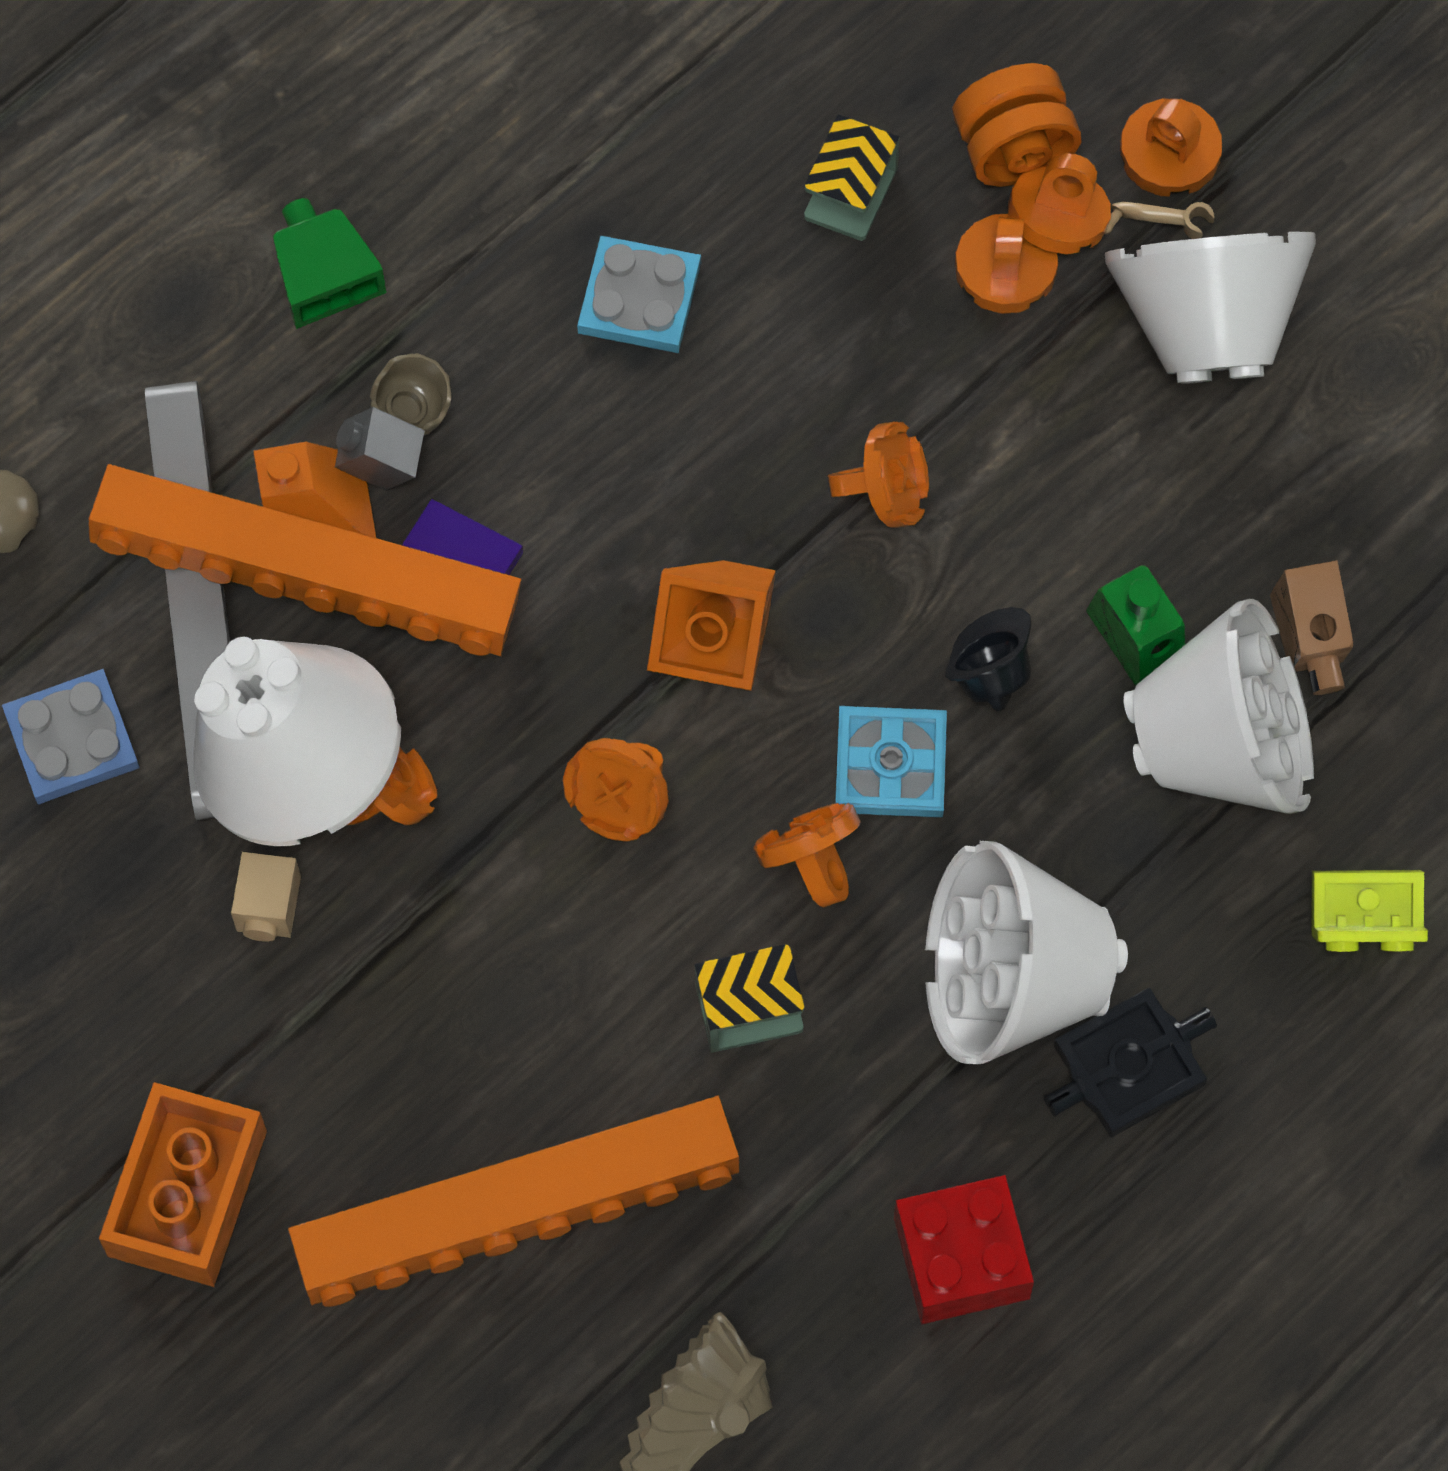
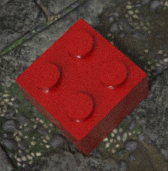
(963, 1249)

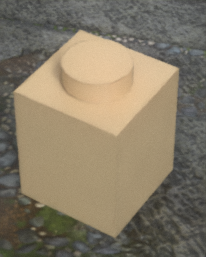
(265, 896)

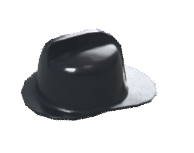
(992, 656)

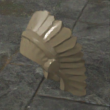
(700, 1401)

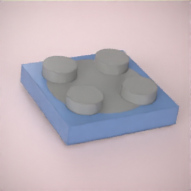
(70, 736)

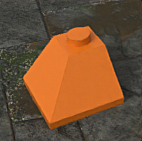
(306, 484)
(711, 622)

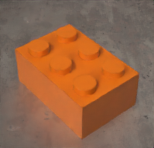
(183, 1184)

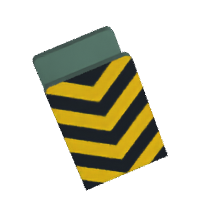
(851, 177)
(749, 998)

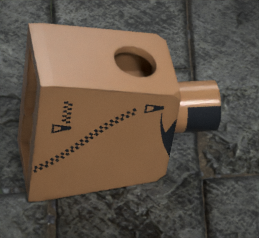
(1309, 604)

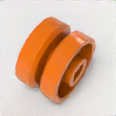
(1015, 122)

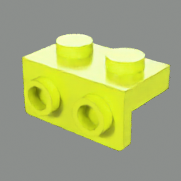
(1368, 908)

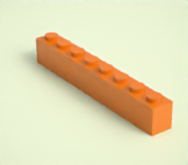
(303, 561)
(515, 1201)

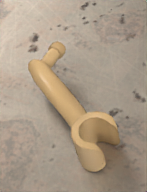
(1162, 215)

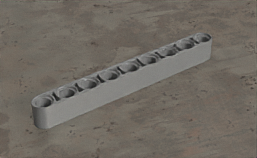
(195, 603)

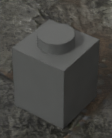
(379, 448)

